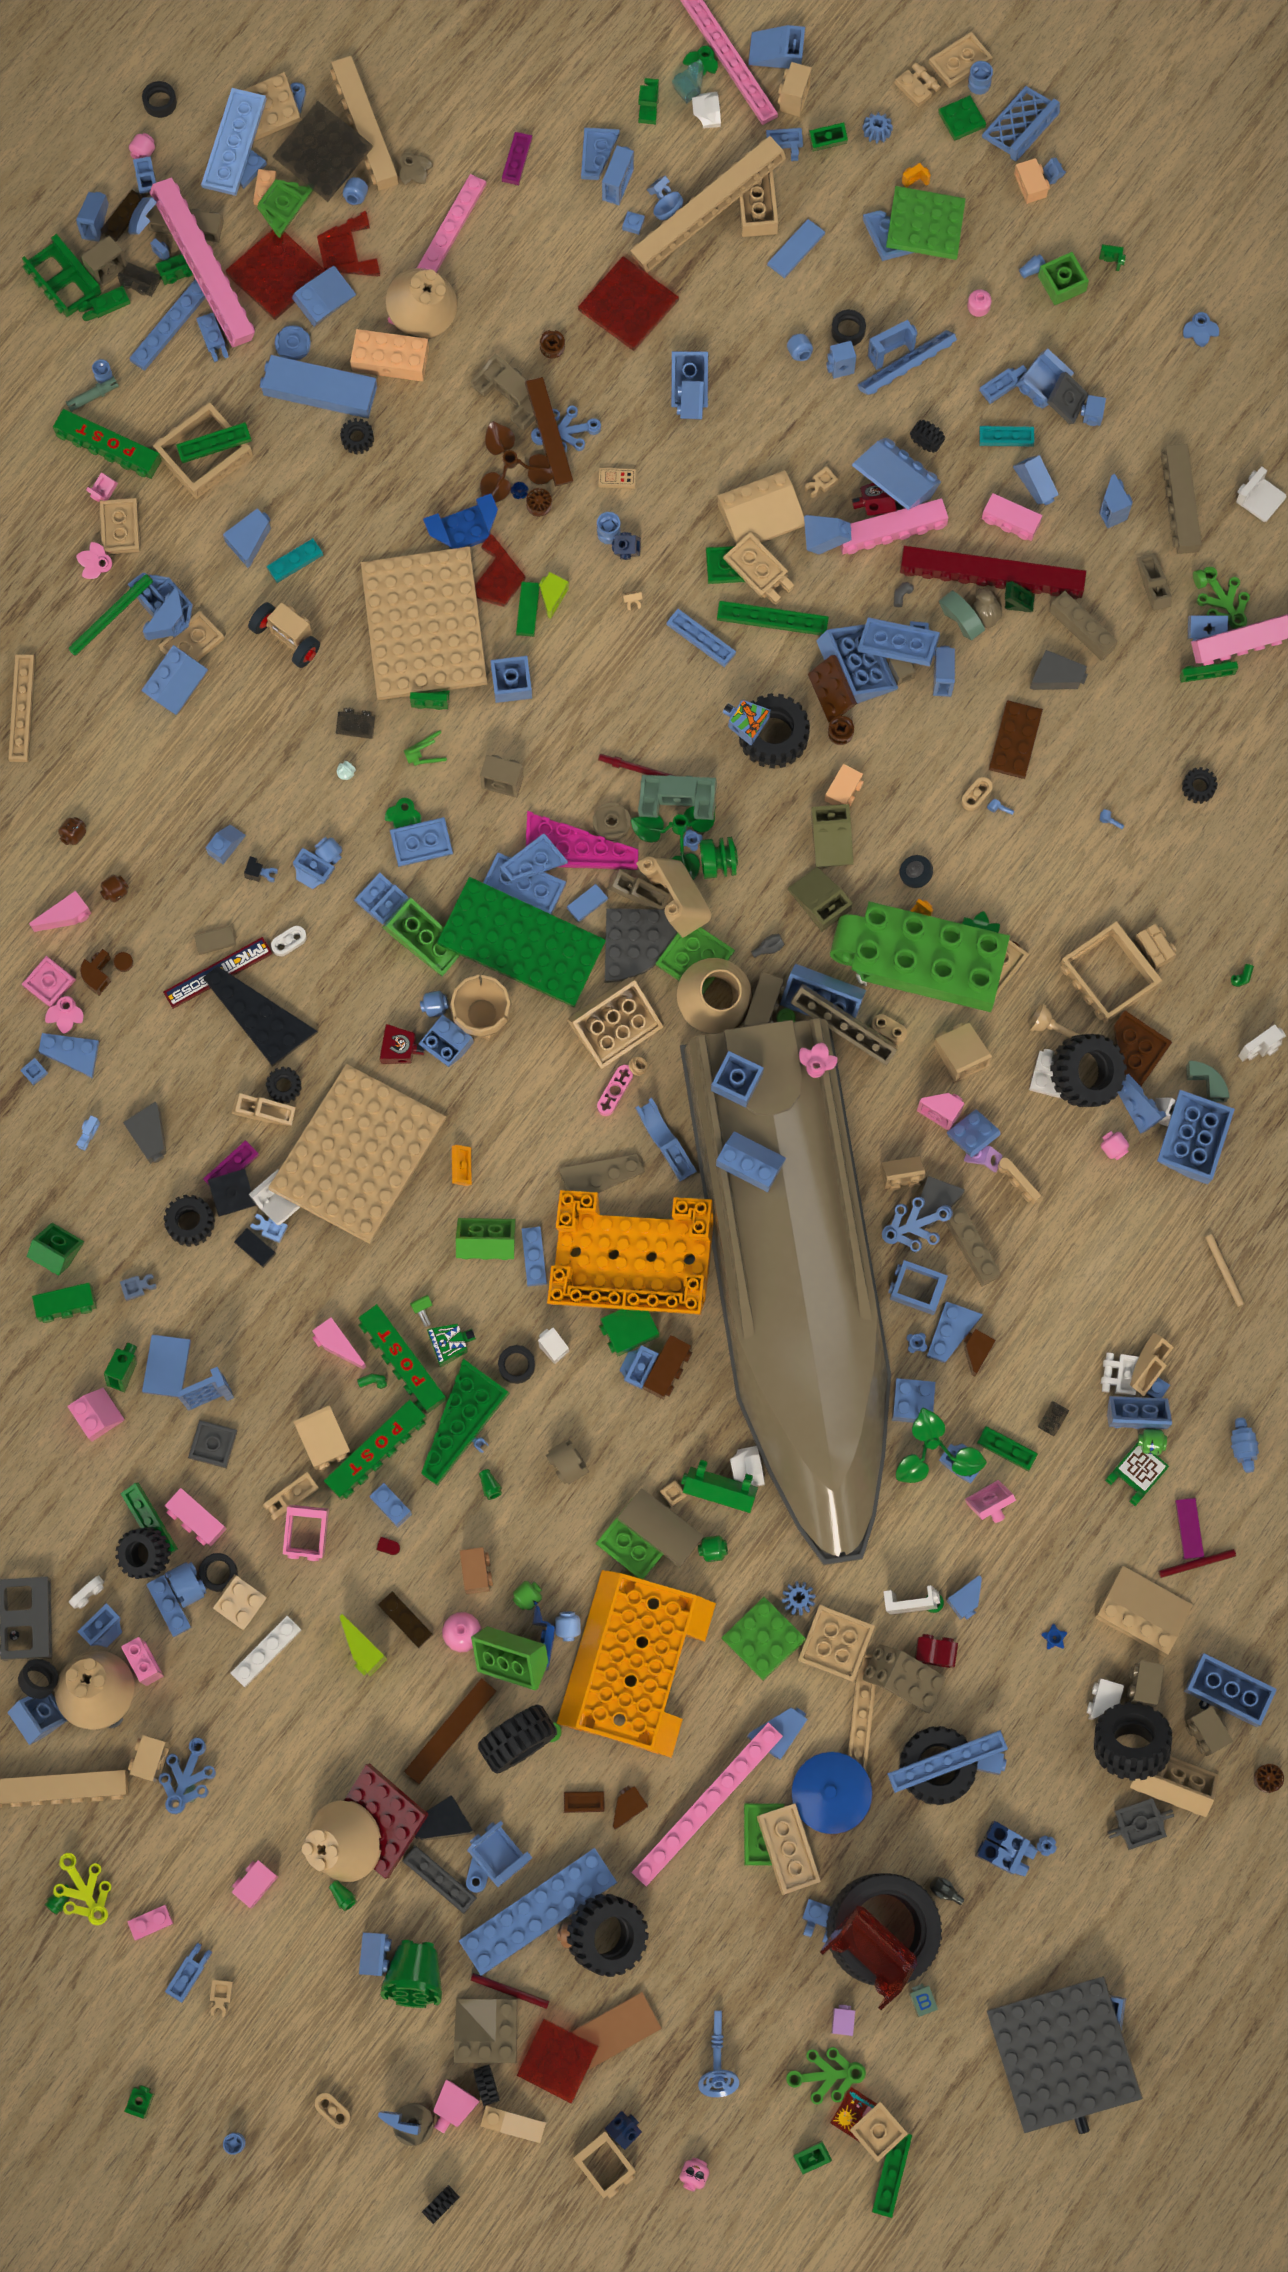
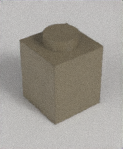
(902, 671)

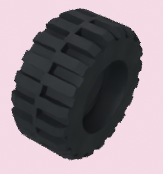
(788, 750)
(1109, 1070)
(517, 1738)
(1127, 1761)
(930, 1792)
(631, 1939)

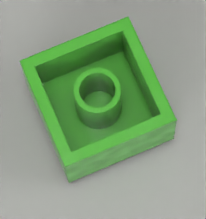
(1063, 278)

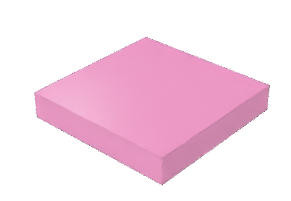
(48, 982)

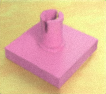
(991, 1501)

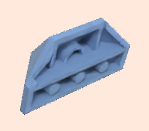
(155, 596)

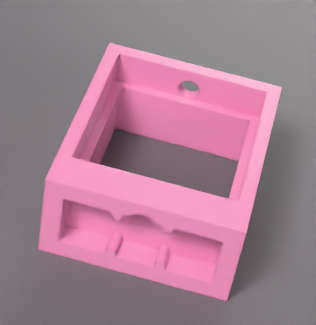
(305, 1511)
(140, 1660)

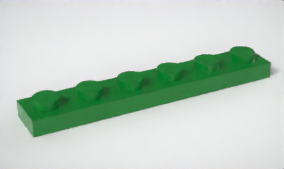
(772, 618)

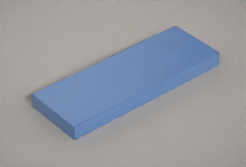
(796, 248)

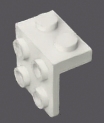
(1260, 496)
(273, 1205)

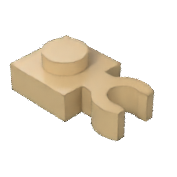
(822, 480)
(220, 1993)

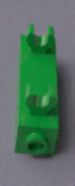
(719, 1488)

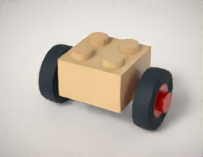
(289, 628)

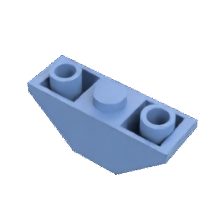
(166, 618)

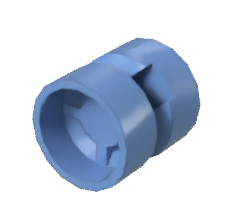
(980, 77)
(607, 527)

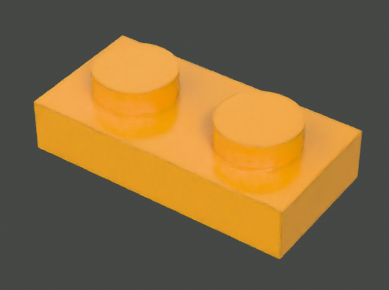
(461, 1165)

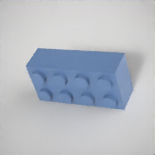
(1230, 1690)

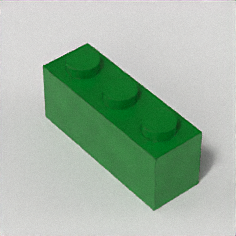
(64, 1302)

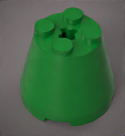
(413, 1976)

